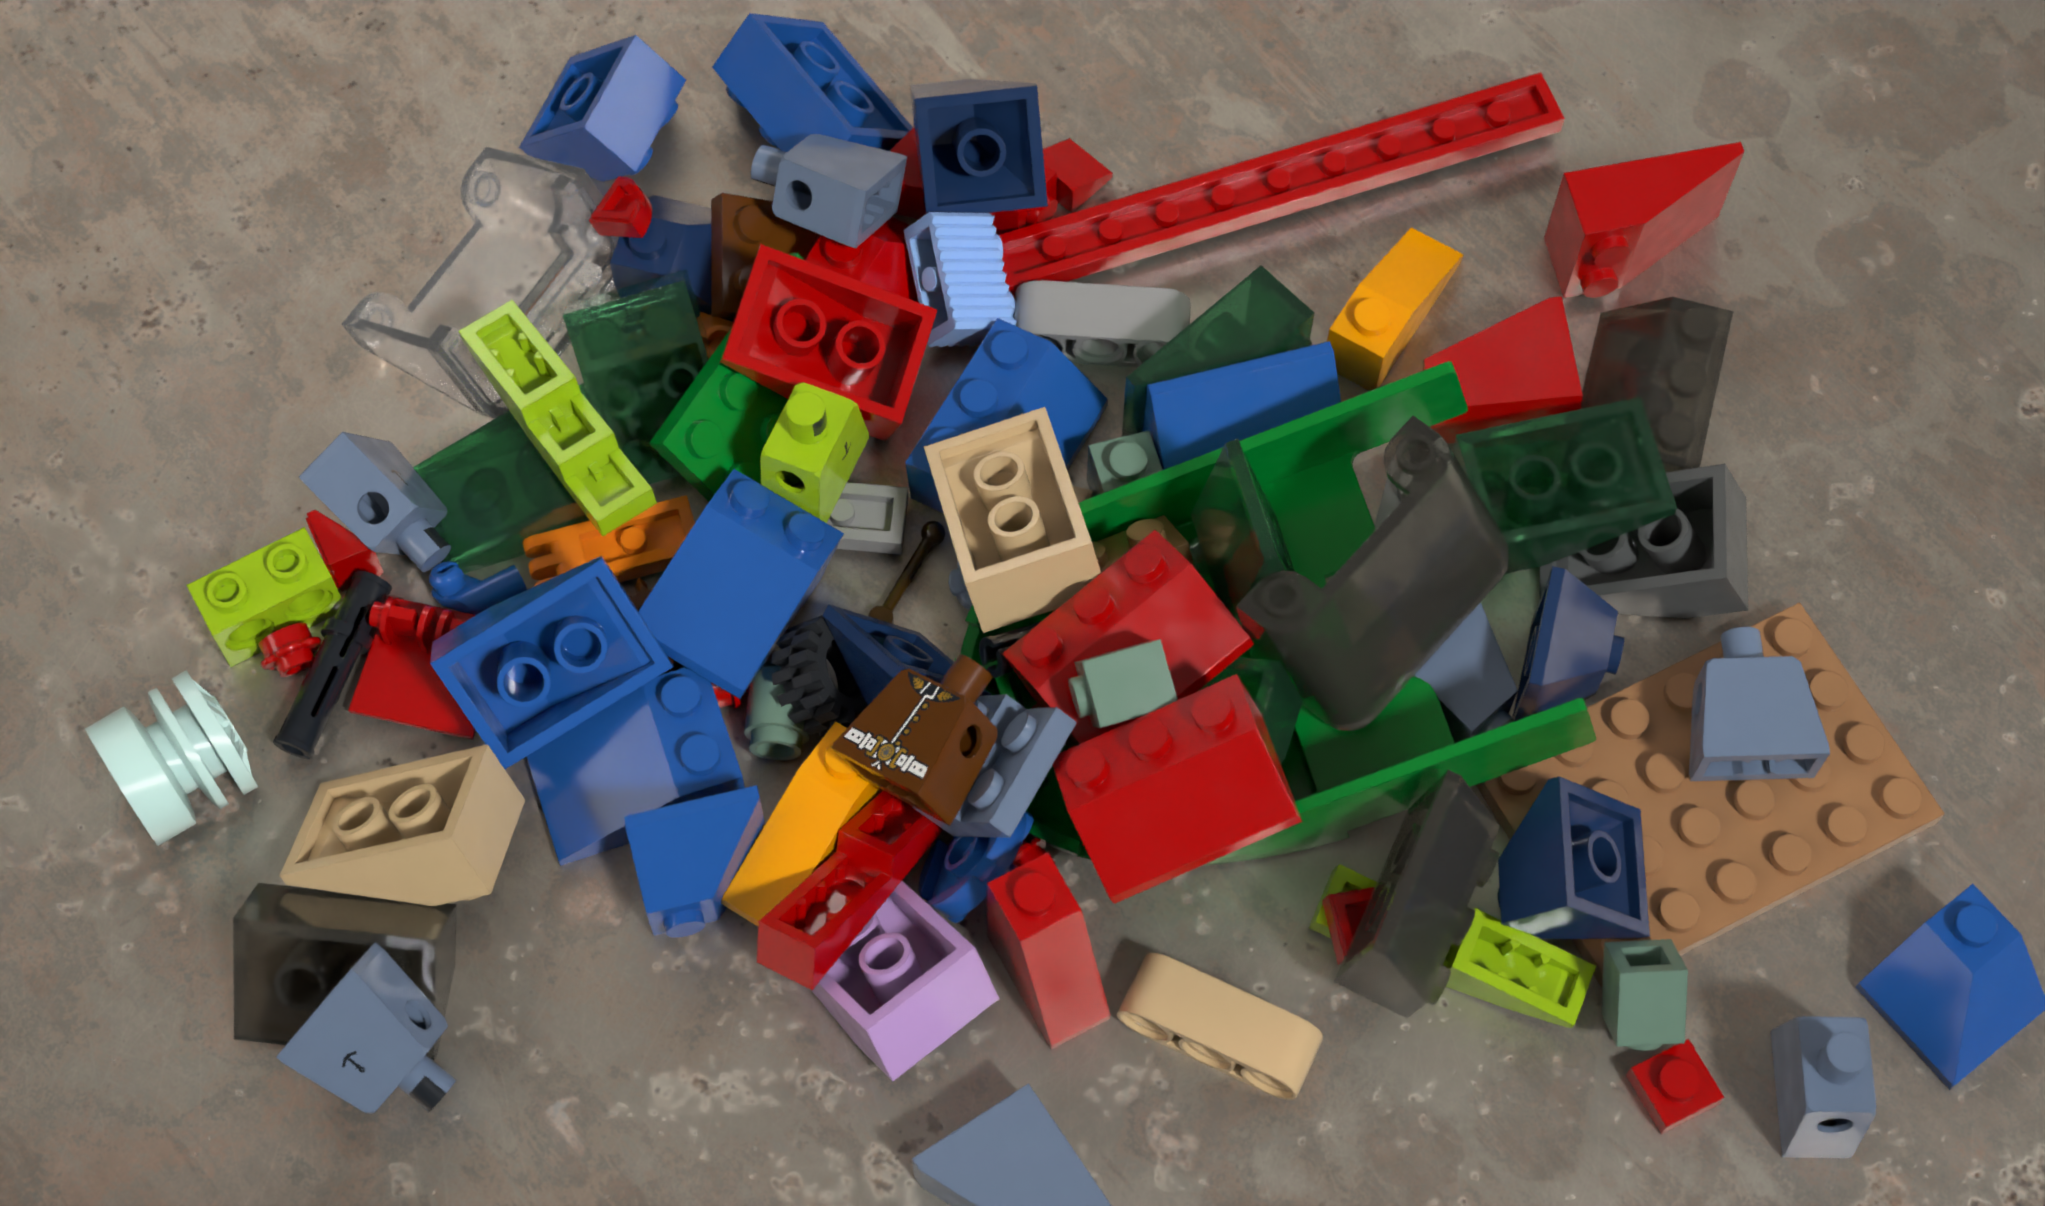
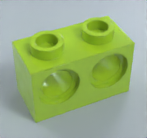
(265, 593)

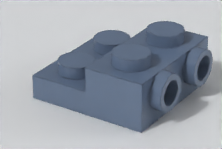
(1014, 768)

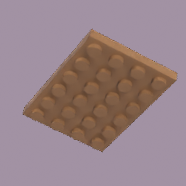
(1735, 845)

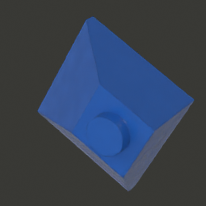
(691, 855)
(1957, 986)

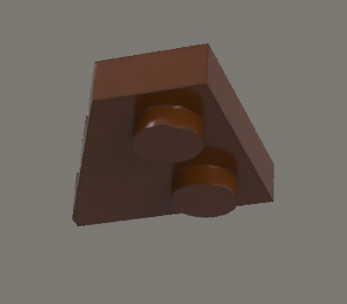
(736, 233)

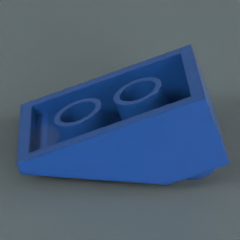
(738, 582)
(548, 659)
(633, 757)

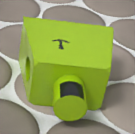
(813, 442)

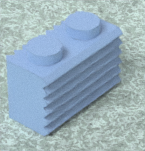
(960, 275)

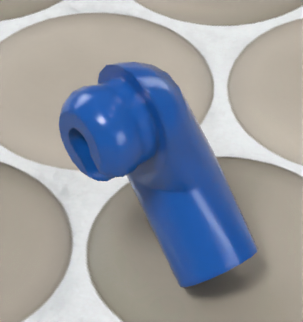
(470, 594)

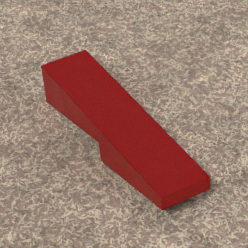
(840, 897)

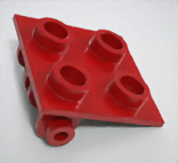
(398, 674)

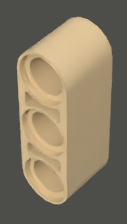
(1220, 1026)

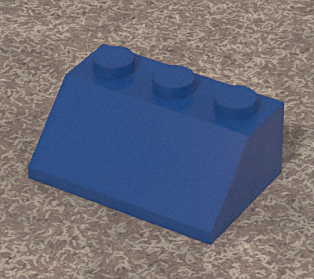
(805, 83)
(1005, 379)
(1238, 401)

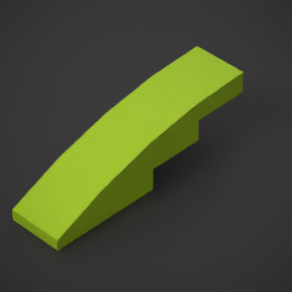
(557, 417)
(1497, 962)

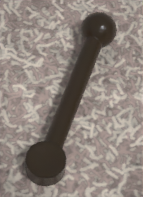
(932, 534)

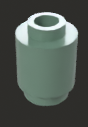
(767, 722)

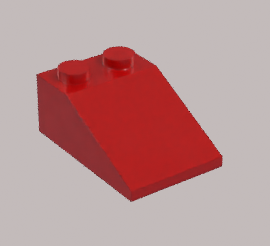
(1632, 214)
(829, 333)

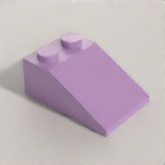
(905, 983)

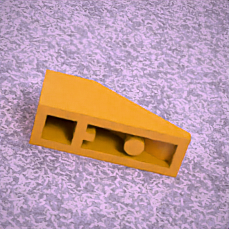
(1390, 307)
(800, 830)

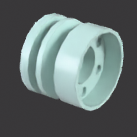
(172, 757)

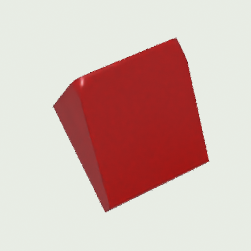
(1077, 173)
(341, 550)

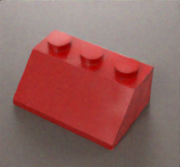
(1135, 600)
(1176, 789)

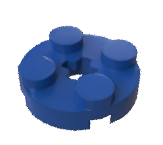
(958, 873)

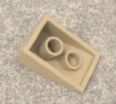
(1013, 518)
(410, 831)

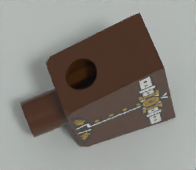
(923, 738)

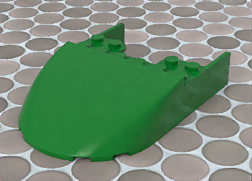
(1310, 479)

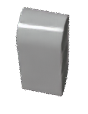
(1102, 320)

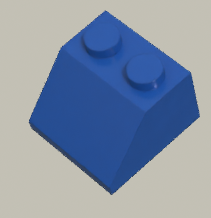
(606, 110)

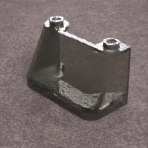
(1392, 599)

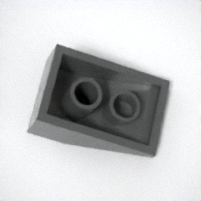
(1680, 563)

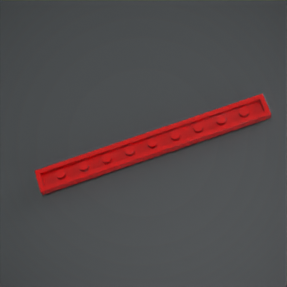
(1281, 183)

